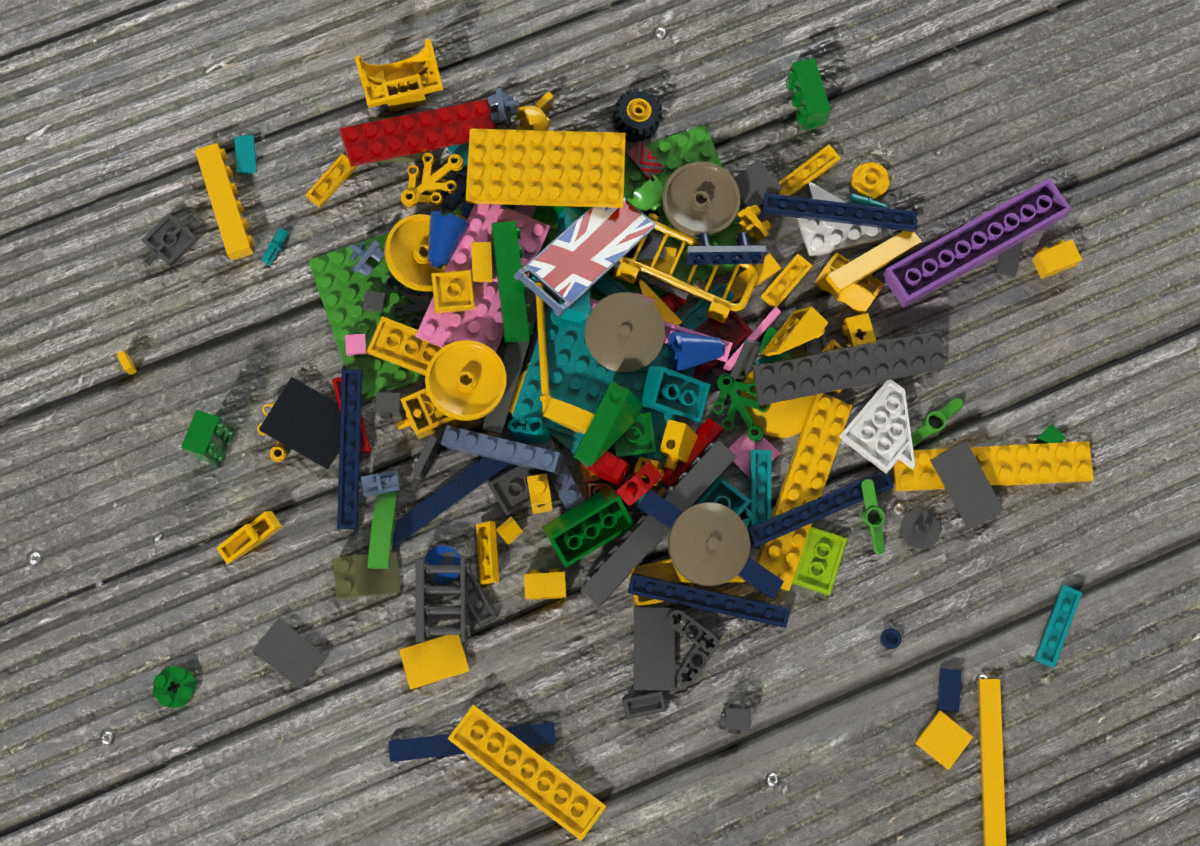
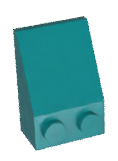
(674, 393)

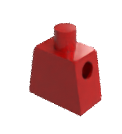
(610, 469)
(634, 487)

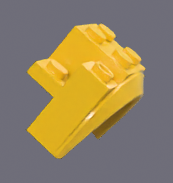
(402, 82)

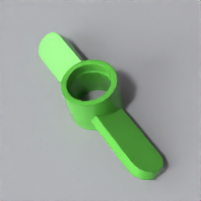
(942, 415)
(871, 503)

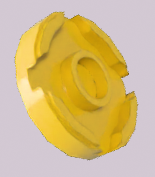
(870, 180)

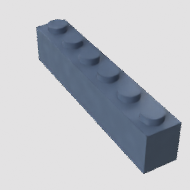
(503, 450)

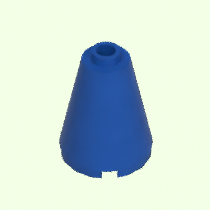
(444, 237)
(693, 349)

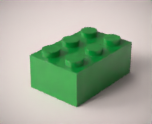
(808, 94)
(207, 438)

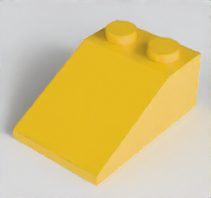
(798, 329)

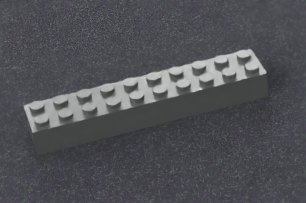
(649, 531)

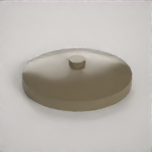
(701, 199)
(624, 332)
(708, 544)

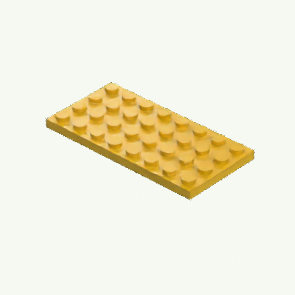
(546, 168)

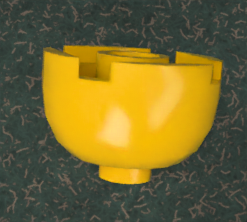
(532, 118)

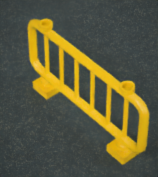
(720, 307)

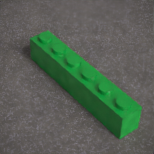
(511, 292)

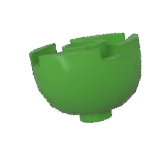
(647, 195)

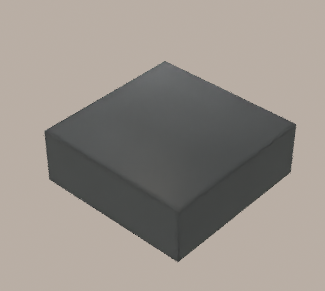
(374, 301)

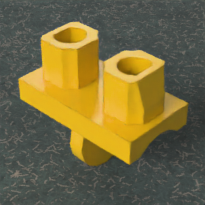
(752, 225)

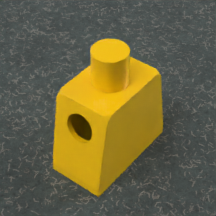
(677, 443)
(539, 493)

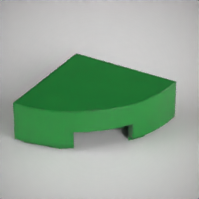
(1051, 435)

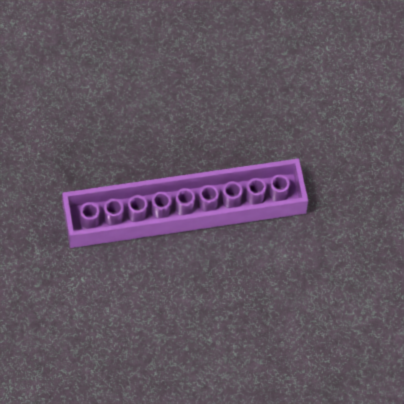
(976, 242)

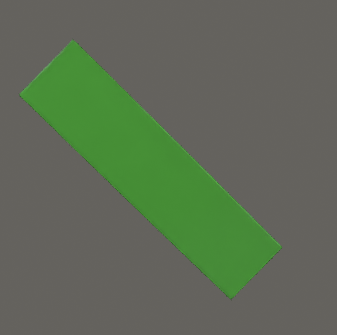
(382, 530)

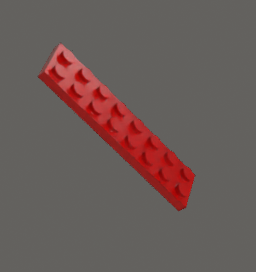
(414, 132)

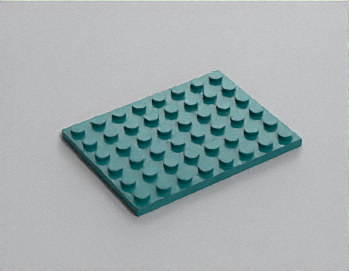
(582, 381)

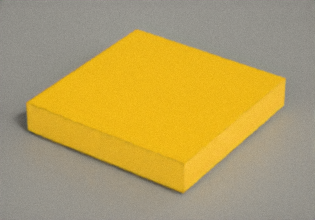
(453, 291)
(943, 740)

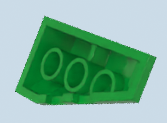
(611, 419)

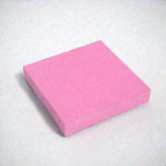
(742, 448)

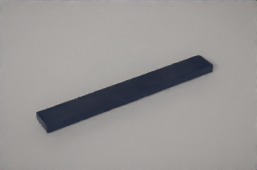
(839, 212)
(350, 449)
(447, 497)
(815, 509)
(752, 571)
(708, 600)
(440, 745)

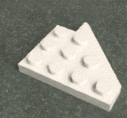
(829, 237)
(883, 429)

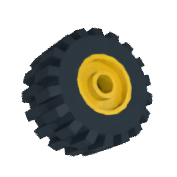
(637, 114)

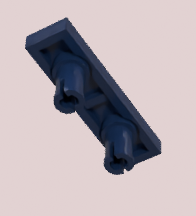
(725, 254)

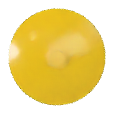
(408, 253)
(466, 380)
(783, 418)

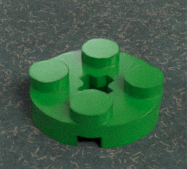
(163, 682)

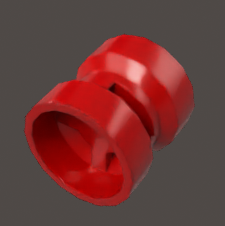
(673, 302)

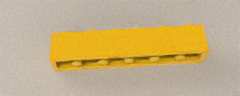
(224, 201)

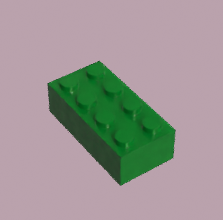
(588, 526)

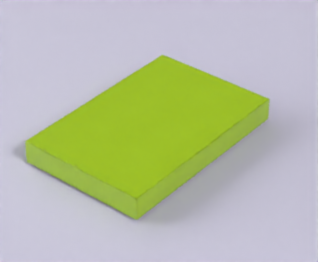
(820, 561)

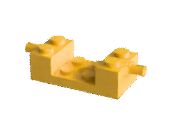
(421, 414)

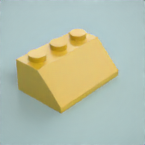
(857, 296)

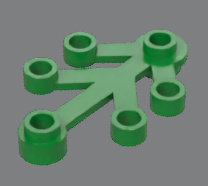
(738, 403)

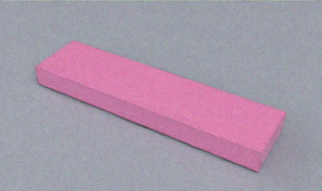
(755, 336)

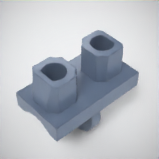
(506, 107)
(372, 251)
(380, 483)

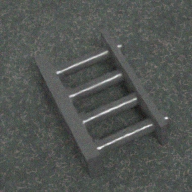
(424, 610)

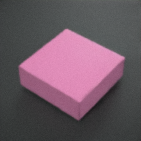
(355, 344)

